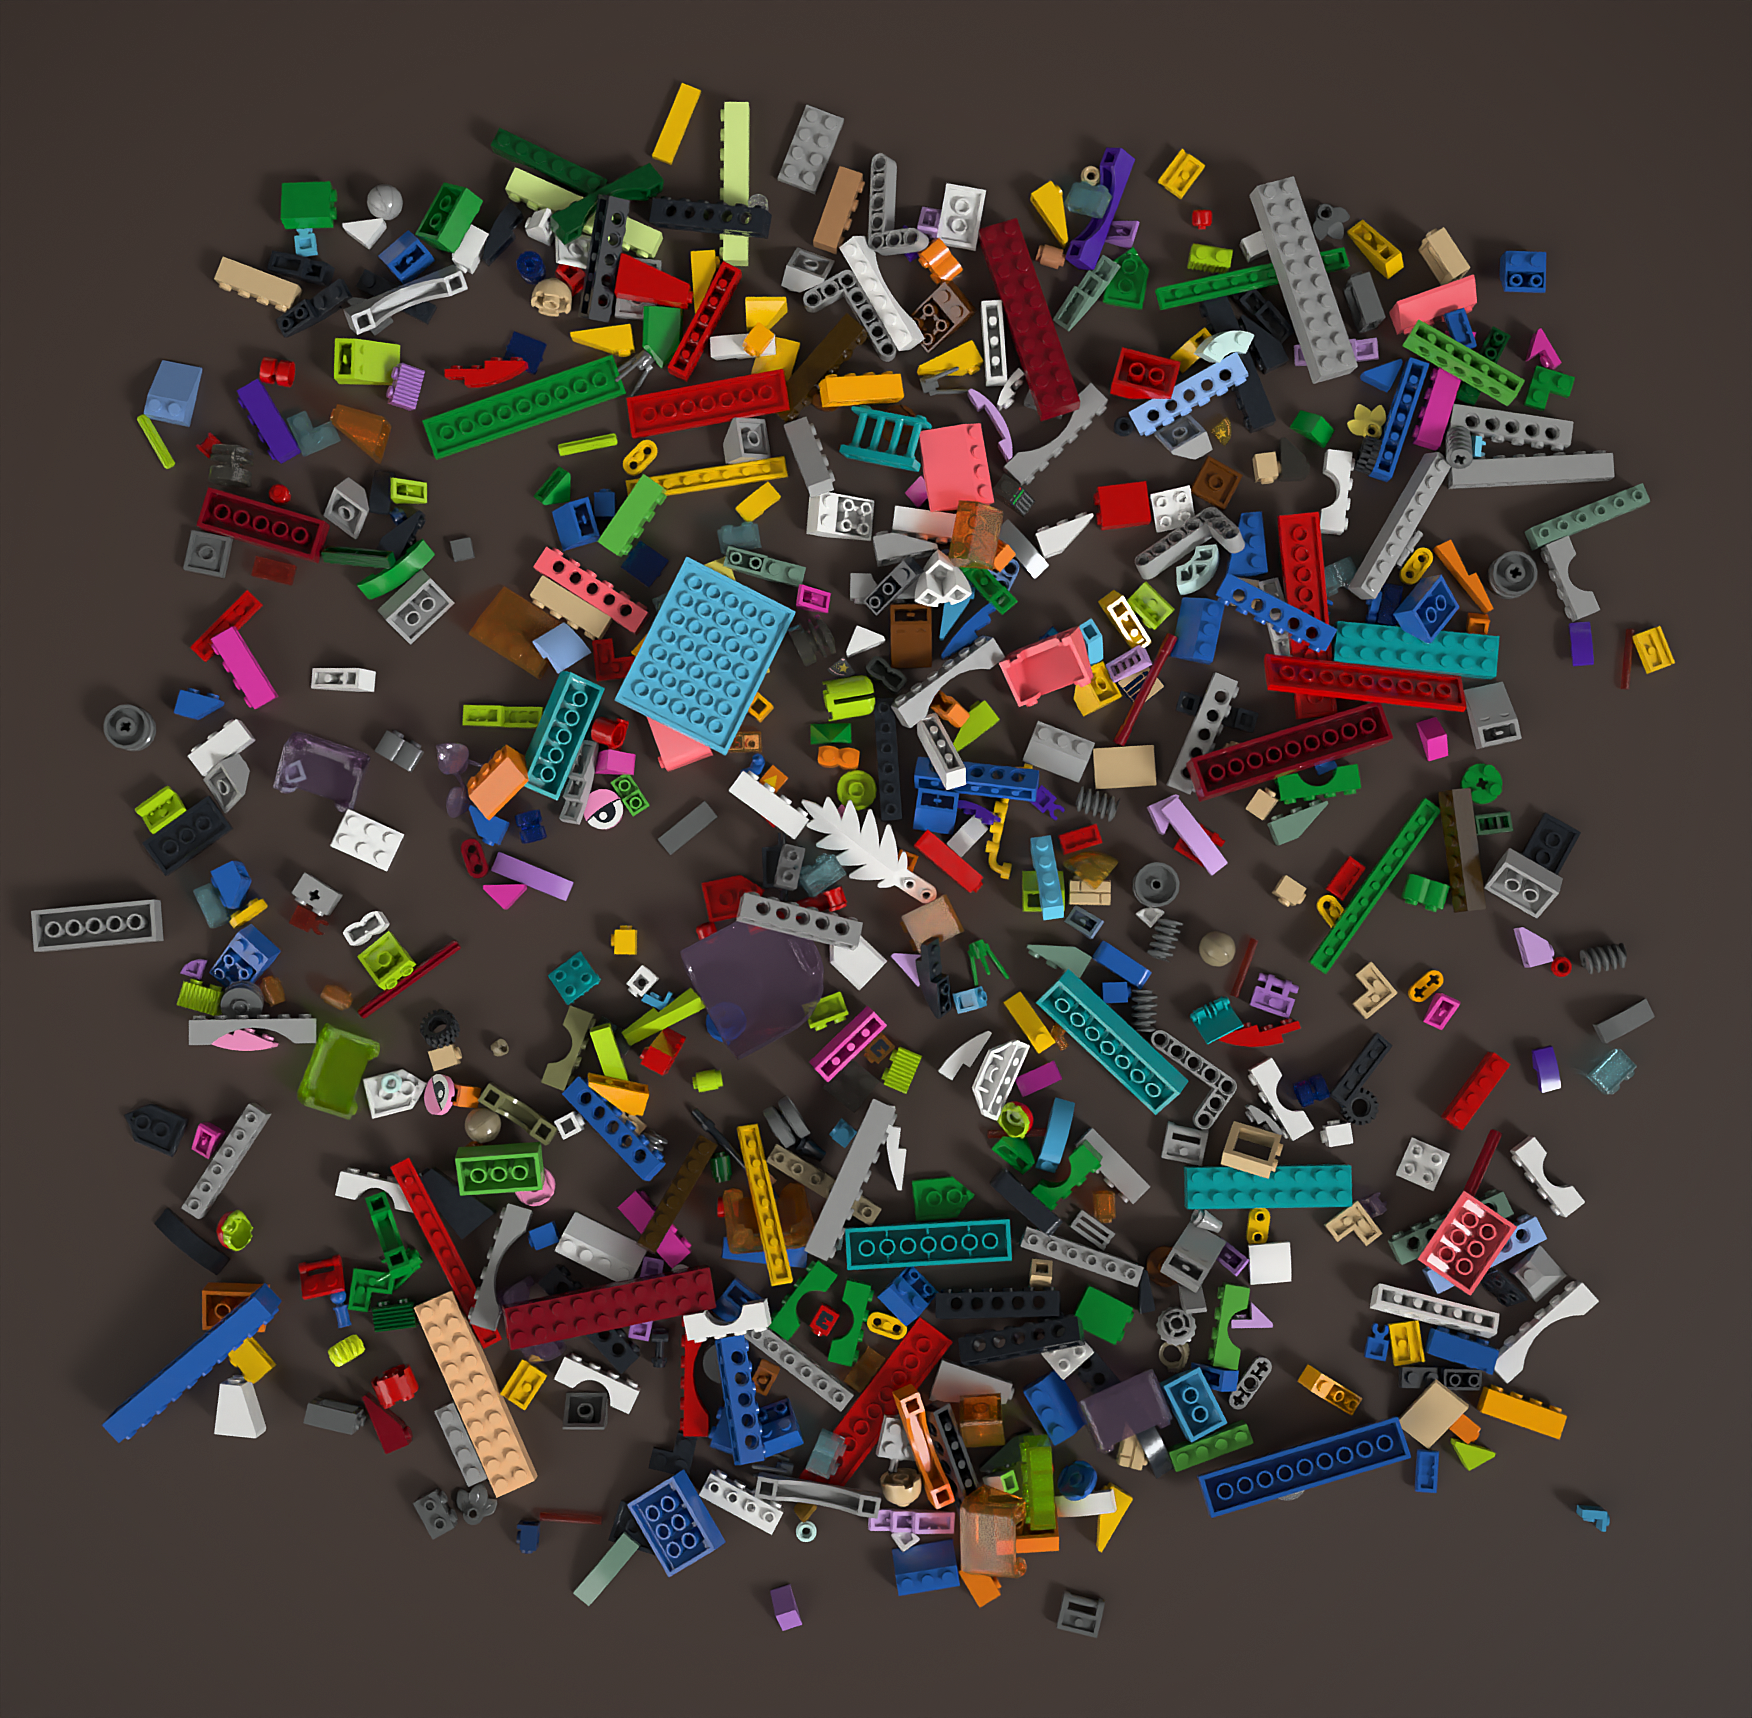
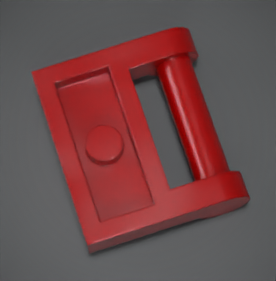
(322, 1283)

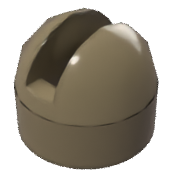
(499, 1051)

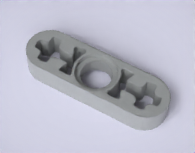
(1263, 1373)

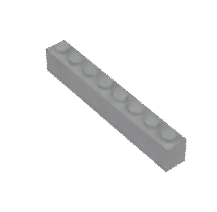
(1533, 470)
(1399, 526)
(849, 1180)

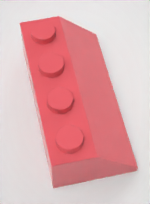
(1433, 304)

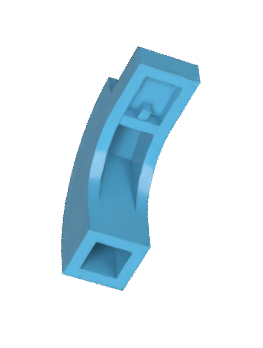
(1056, 1135)

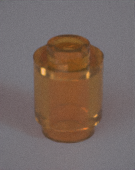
(272, 990)
(336, 997)

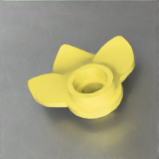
(1367, 420)

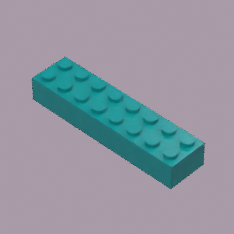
(1393, 648)
(1112, 1041)
(1286, 1188)
(928, 1243)

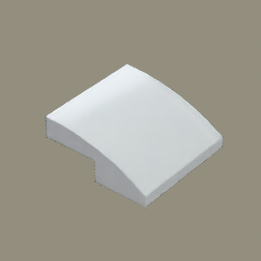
(1269, 1262)

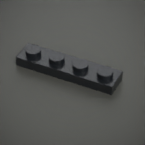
(376, 285)
(1360, 1070)

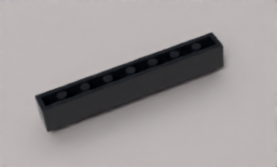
(1250, 394)

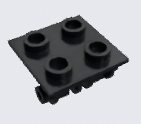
(1502, 1288)

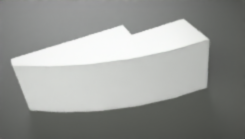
(731, 347)
(964, 1054)
(1095, 1503)

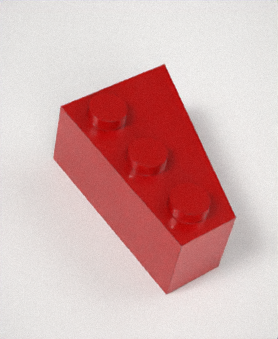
(662, 1051)

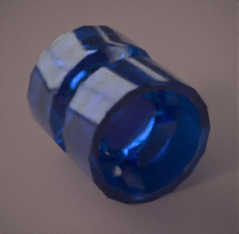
(531, 267)
(530, 826)
(1304, 1093)

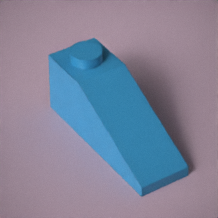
(952, 613)

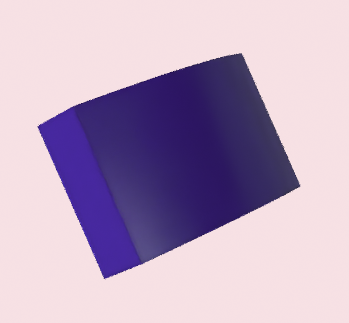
(1581, 644)
(986, 816)
(1547, 1069)

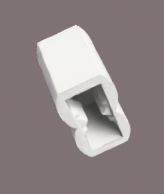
(362, 931)

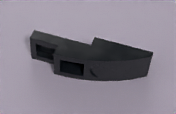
(314, 310)
(932, 981)
(1451, 1377)

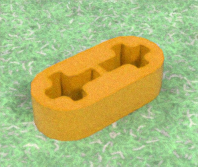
(1429, 989)

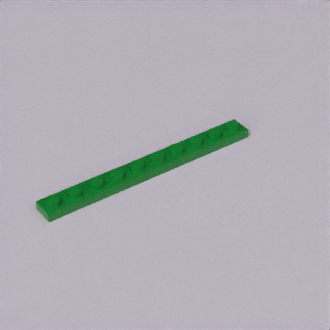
(1236, 282)
(1374, 886)

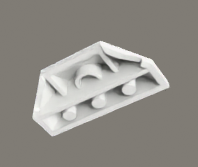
(998, 1076)

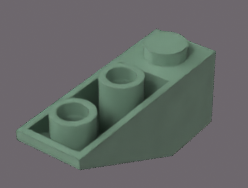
(1292, 826)
(1061, 957)

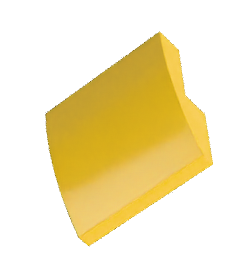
(783, 359)

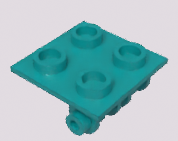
(574, 978)
(1216, 1020)

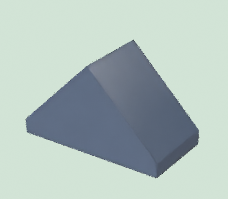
(1084, 922)

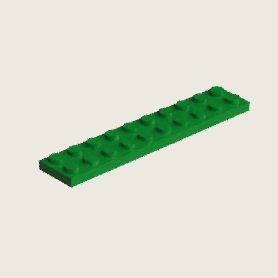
(523, 407)

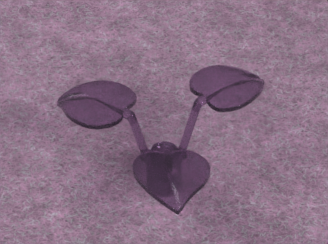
(453, 760)

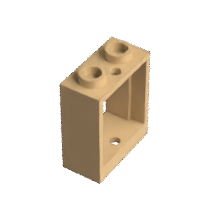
(1443, 256)
(1249, 1163)

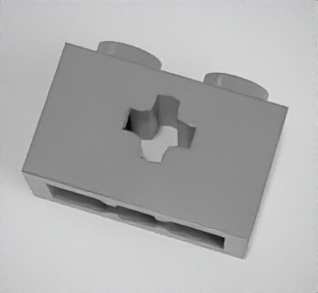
(328, 896)

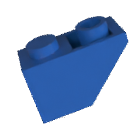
(196, 706)

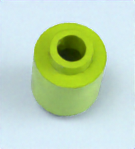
(707, 1080)

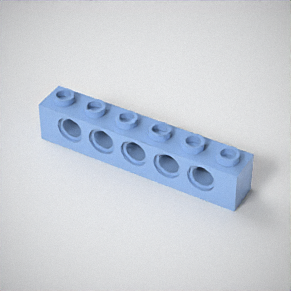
(1231, 364)
(1532, 1235)

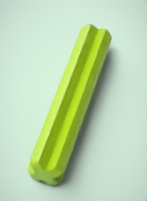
(156, 441)
(587, 444)

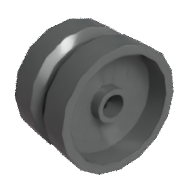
(1502, 582)
(141, 724)
(1143, 885)
(783, 1123)

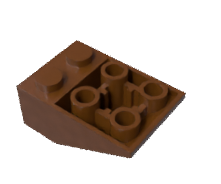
(942, 314)
(911, 636)

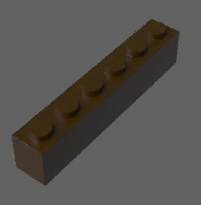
(822, 362)
(1462, 850)
(676, 1194)

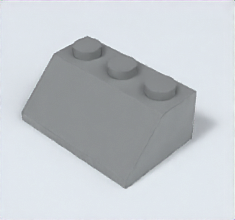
(415, 606)
(1058, 751)
(1523, 883)

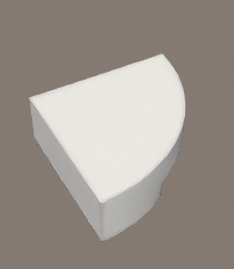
(1150, 915)
(905, 1539)

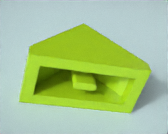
(408, 491)
(1471, 1454)

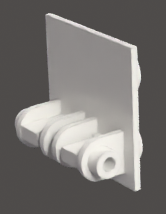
(1172, 508)
(1422, 1164)
(1067, 1360)

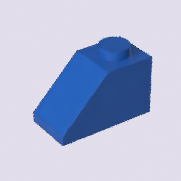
(491, 830)
(1218, 1378)

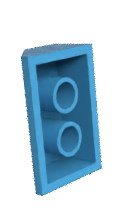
(1193, 1403)

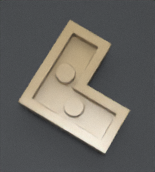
(1378, 990)
(1354, 1219)

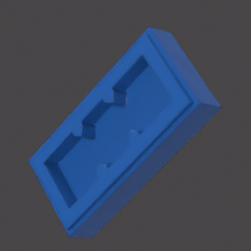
(1460, 328)
(1426, 1470)

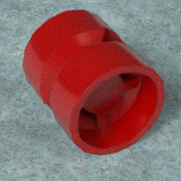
(274, 371)

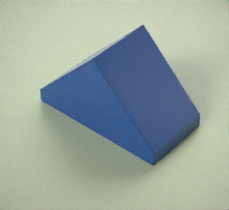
(1382, 376)

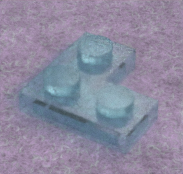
(311, 438)

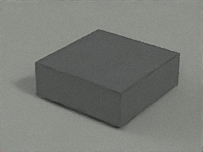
(462, 549)

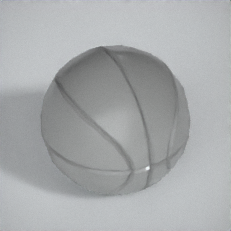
(384, 201)

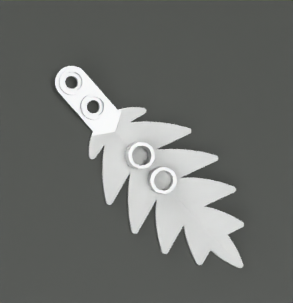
(864, 848)

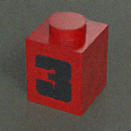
(824, 1320)

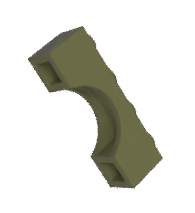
(578, 1024)
(520, 1113)

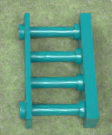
(888, 458)

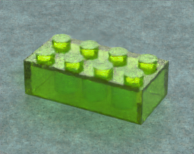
(1038, 1476)

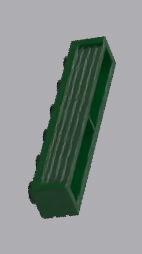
(358, 557)

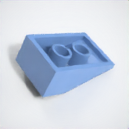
(173, 393)

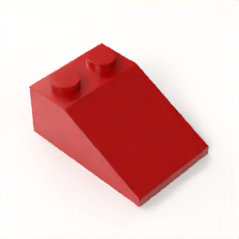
(1144, 376)

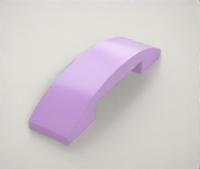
(981, 402)

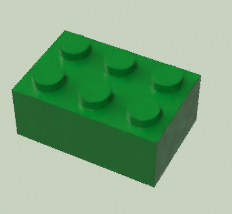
(449, 217)

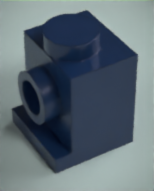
(528, 1536)

